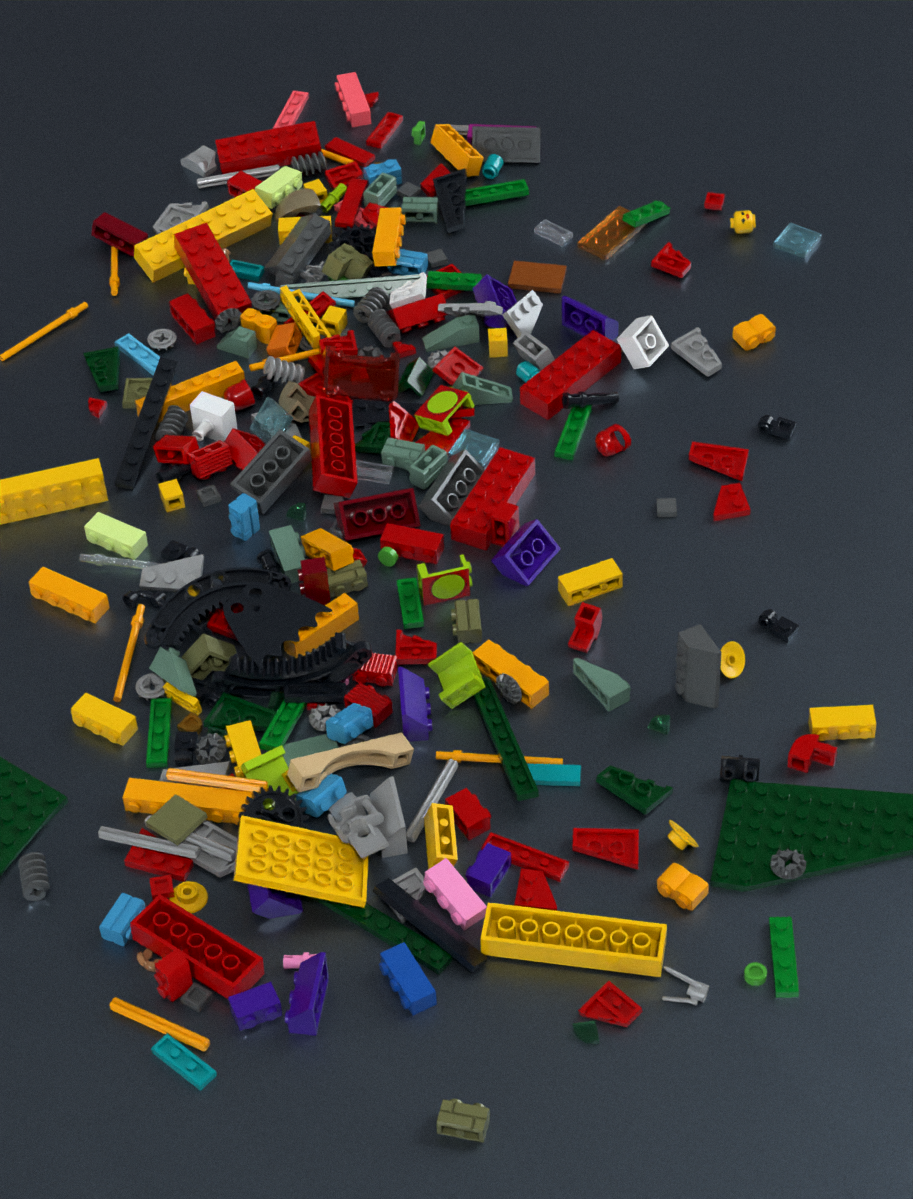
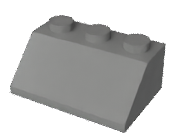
(393, 828)

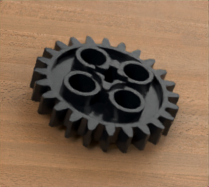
(358, 237)
(281, 803)

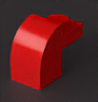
(588, 625)
(809, 749)

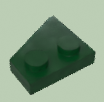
(374, 439)

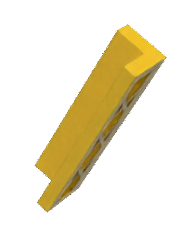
(302, 320)

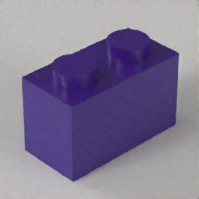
(488, 870)
(255, 1006)

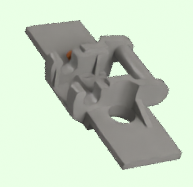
(351, 823)

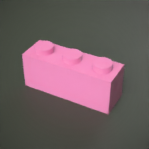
(454, 894)

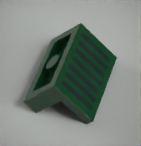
(416, 376)

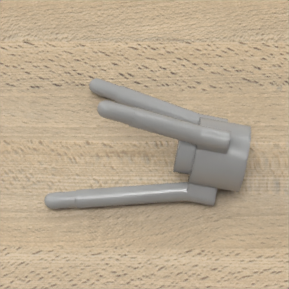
(697, 990)

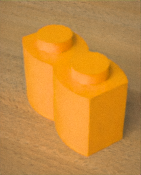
(262, 324)
(753, 332)
(682, 886)

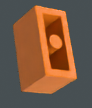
(284, 340)

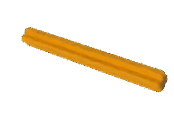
(216, 780)
(159, 1024)

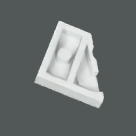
(409, 292)

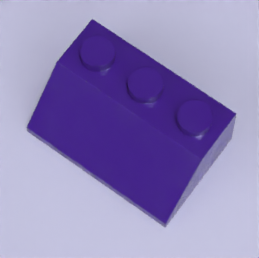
(492, 290)
(585, 319)
(526, 553)
(414, 706)
(273, 903)
(308, 995)

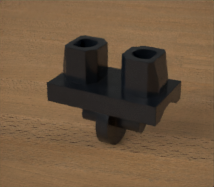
(739, 768)

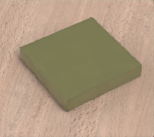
(135, 389)
(176, 819)

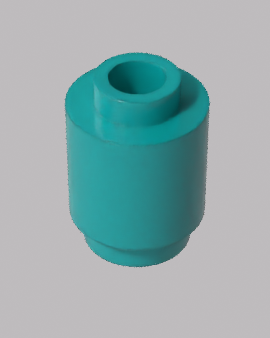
(492, 166)
(526, 371)

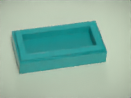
(247, 270)

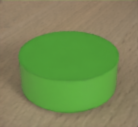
(388, 556)
(755, 974)

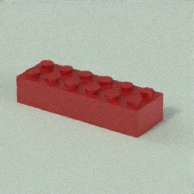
(267, 147)
(210, 270)
(571, 373)
(332, 447)
(502, 480)
(212, 955)

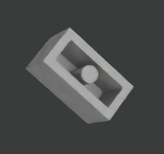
(533, 350)

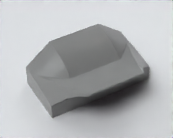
(201, 161)

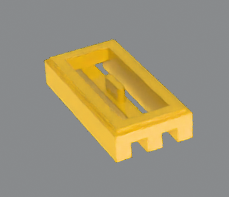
(183, 699)

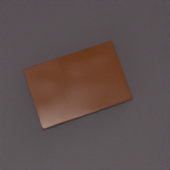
(537, 277)

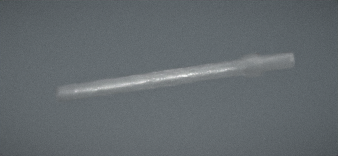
(100, 560)

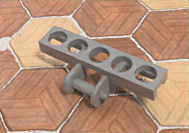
(315, 270)

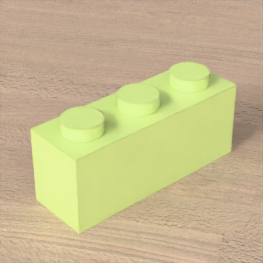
(279, 185)
(116, 536)

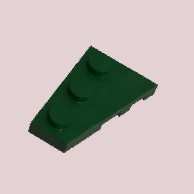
(104, 367)
(233, 710)
(636, 792)

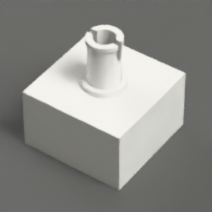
(642, 342)
(212, 417)

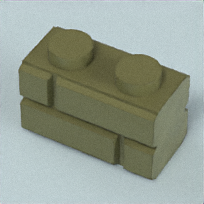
(347, 579)
(467, 621)
(463, 1120)

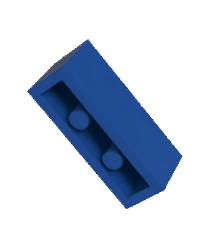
(407, 979)

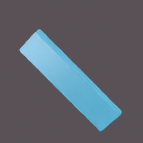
(138, 352)

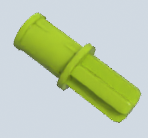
(333, 197)

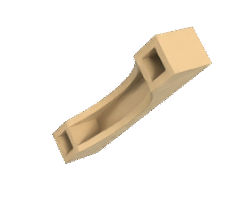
(387, 751)

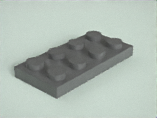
(510, 143)

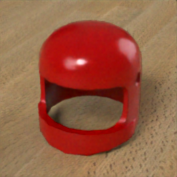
(240, 395)
(607, 442)

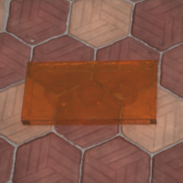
(609, 235)

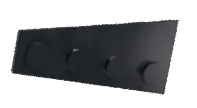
(452, 198)
(372, 411)

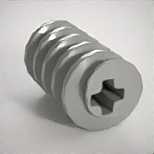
(283, 370)

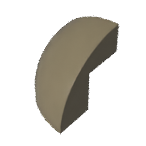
(297, 201)
(296, 402)

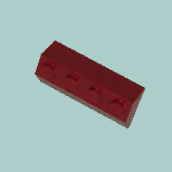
(371, 514)

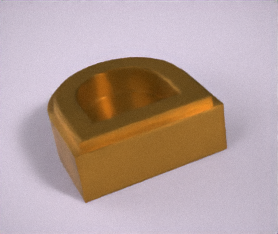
(190, 723)

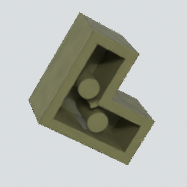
(348, 263)
(208, 655)

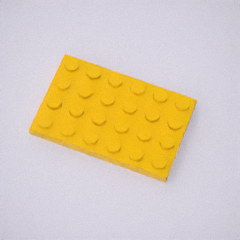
(300, 862)

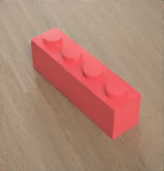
(353, 99)

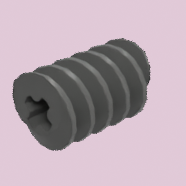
(307, 164)
(373, 300)
(384, 328)
(172, 423)
(33, 876)

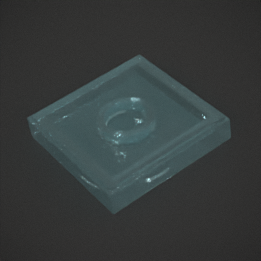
(797, 240)
(269, 420)
(477, 444)

